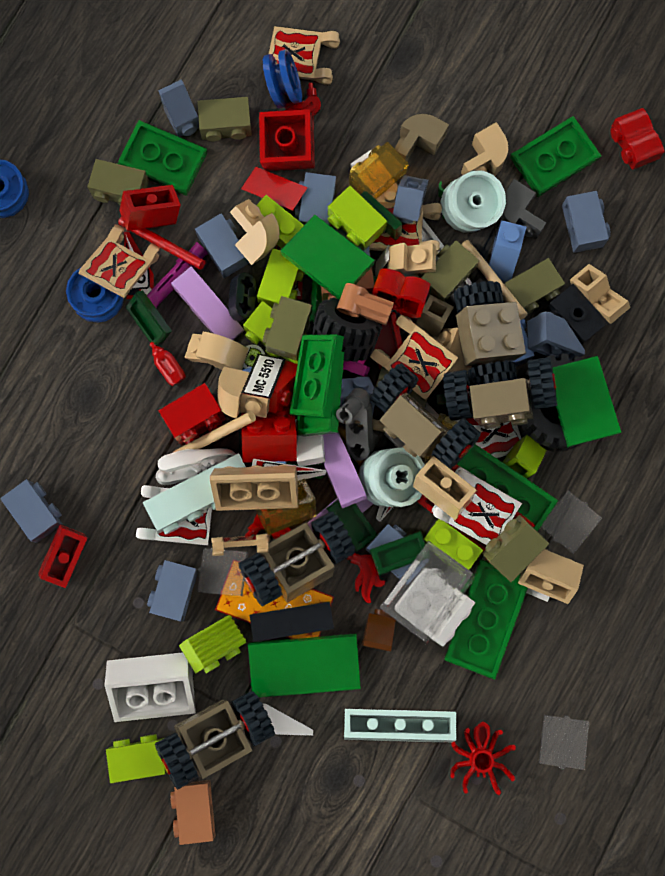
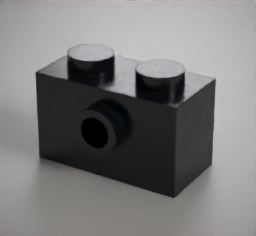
(578, 313)

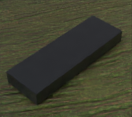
(291, 621)

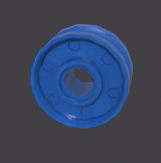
(282, 78)
(15, 191)
(92, 309)

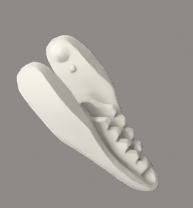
(187, 463)

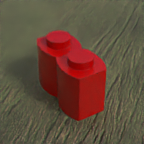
(637, 139)
(406, 292)

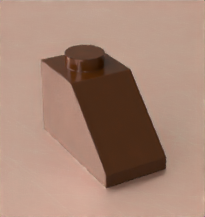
(379, 631)

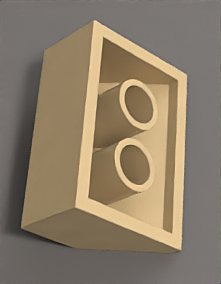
(255, 487)

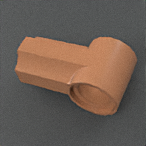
(358, 302)

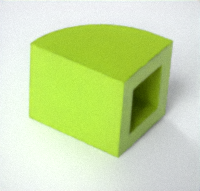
(525, 456)

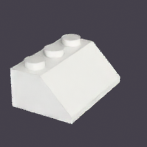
(150, 687)

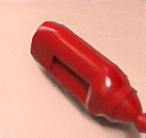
(167, 365)

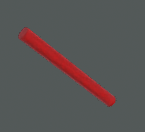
(168, 246)

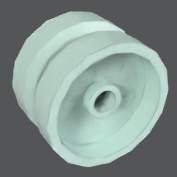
(473, 201)
(390, 477)

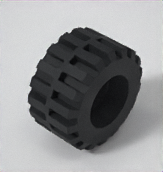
(358, 332)

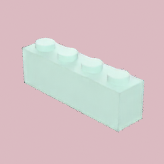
(185, 499)
(400, 725)

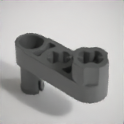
(359, 440)

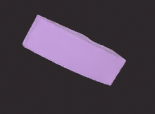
(206, 305)
(342, 471)

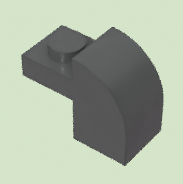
(517, 201)

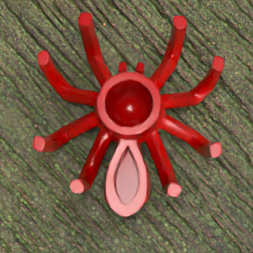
(482, 758)

